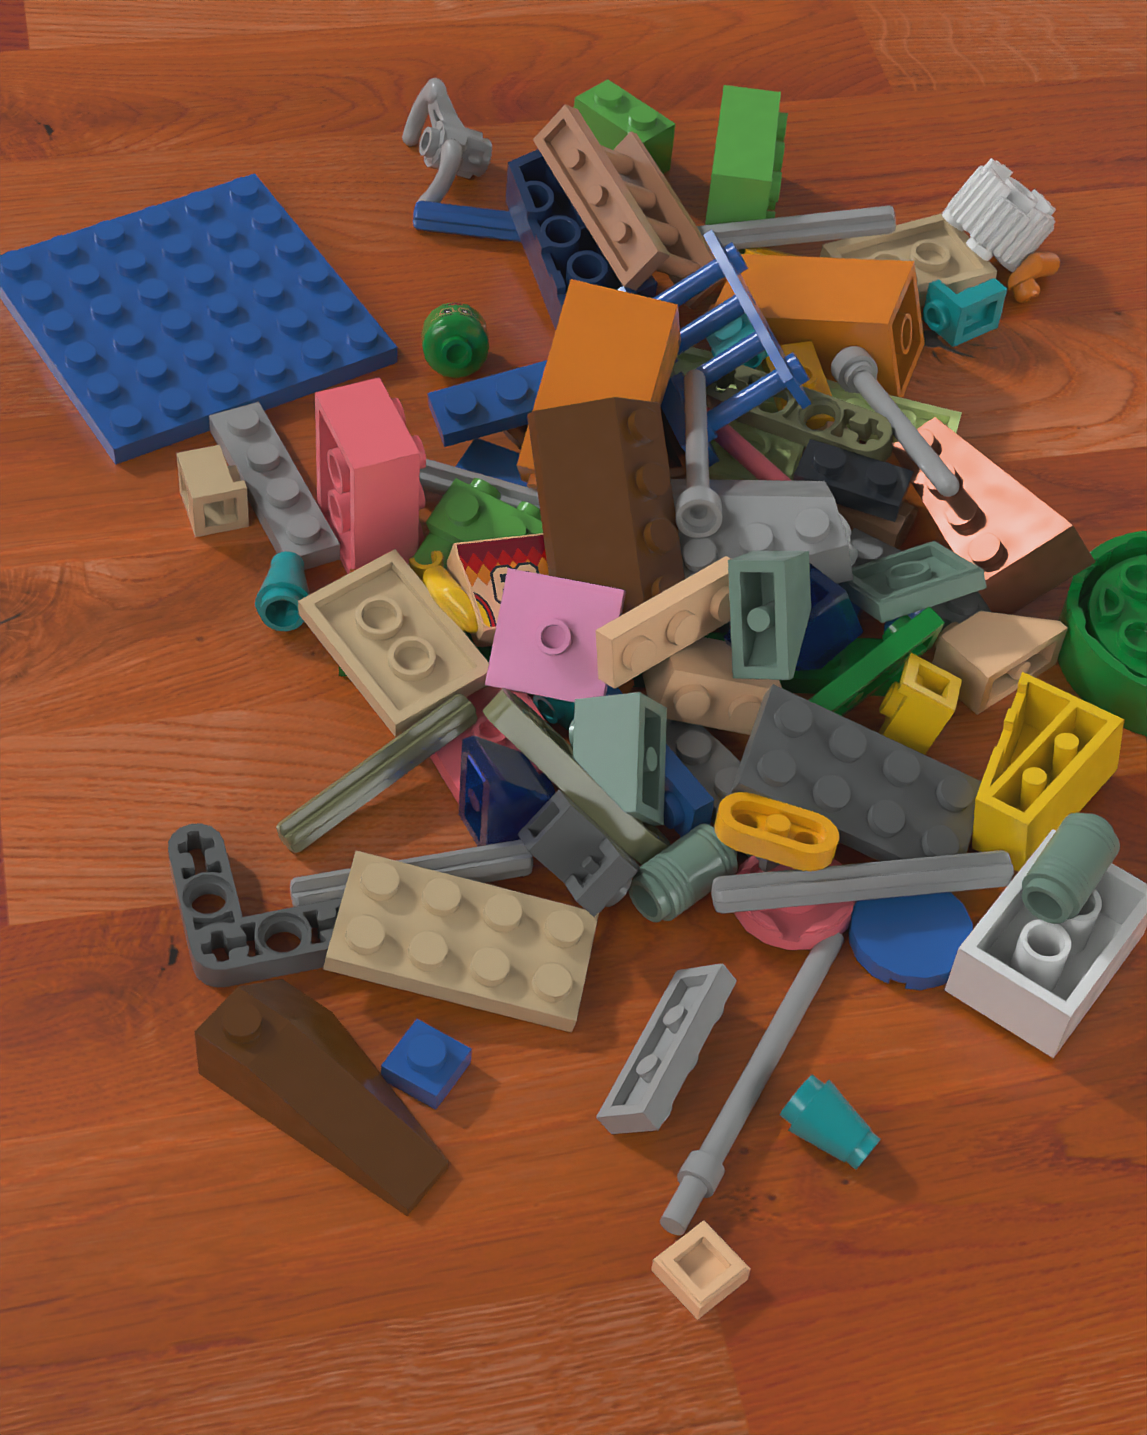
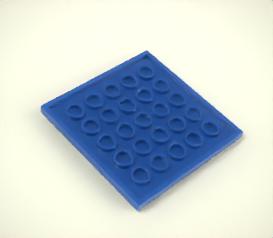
(188, 315)

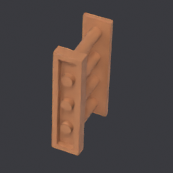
(624, 203)

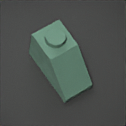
(768, 612)
(624, 750)

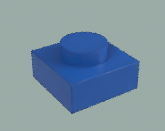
(426, 1064)

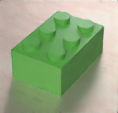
(747, 156)

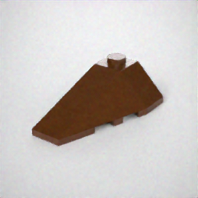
(318, 1086)

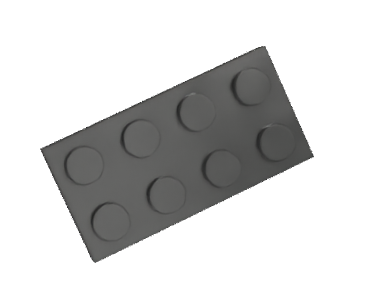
(871, 787)

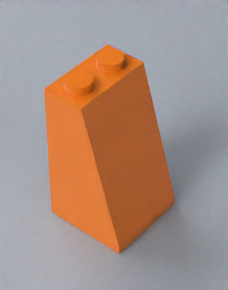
(839, 307)
(604, 349)

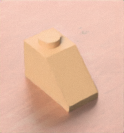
(993, 652)

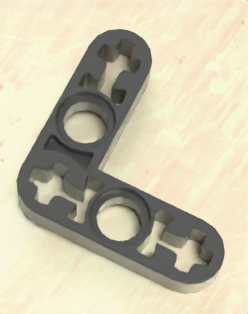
(229, 928)

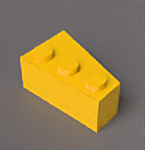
(1044, 768)

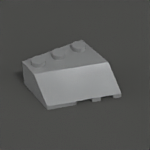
(771, 518)

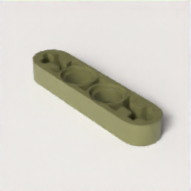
(792, 420)
(555, 759)

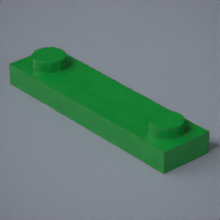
(881, 663)

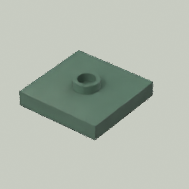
(912, 581)

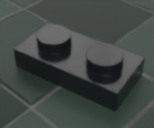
(856, 479)

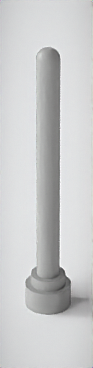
(858, 374)
(698, 506)

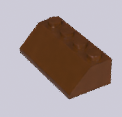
(607, 496)

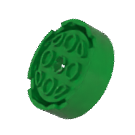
(1108, 630)

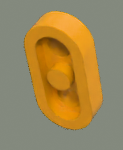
(776, 831)

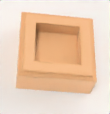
(700, 1269)

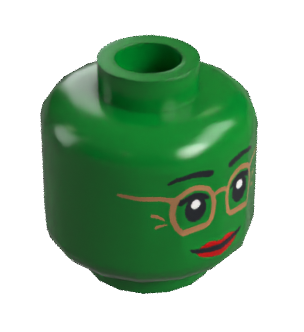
(455, 340)

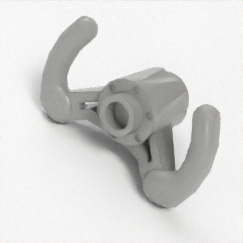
(448, 143)

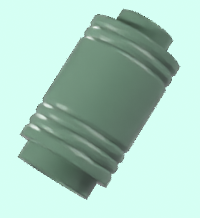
(1069, 867)
(681, 874)

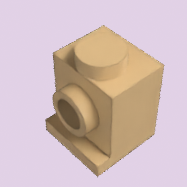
(212, 491)

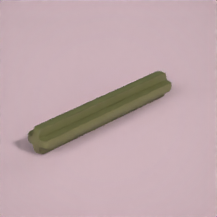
(376, 773)

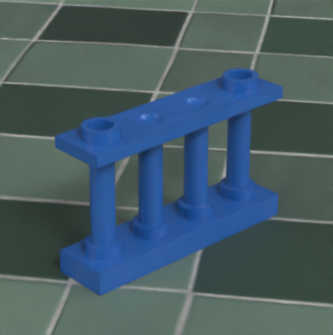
(788, 369)

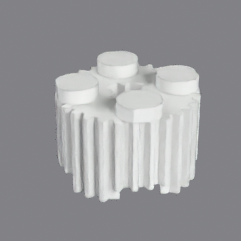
(1000, 215)

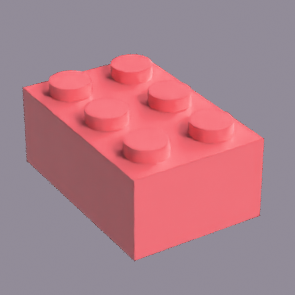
(368, 473)

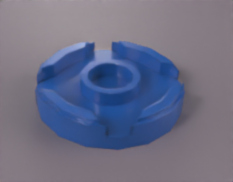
(909, 937)

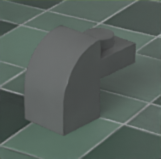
(579, 853)

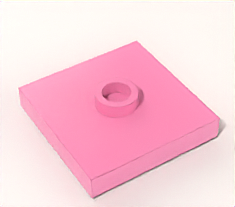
(549, 636)

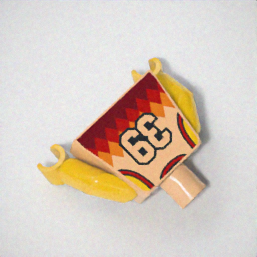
(476, 577)

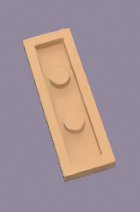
(663, 625)

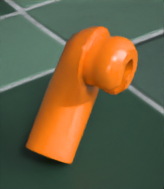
(1023, 278)

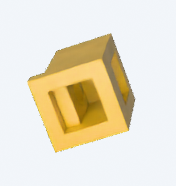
(919, 704)

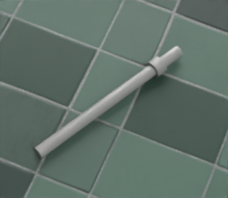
(704, 1167)

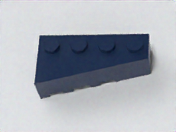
(556, 236)

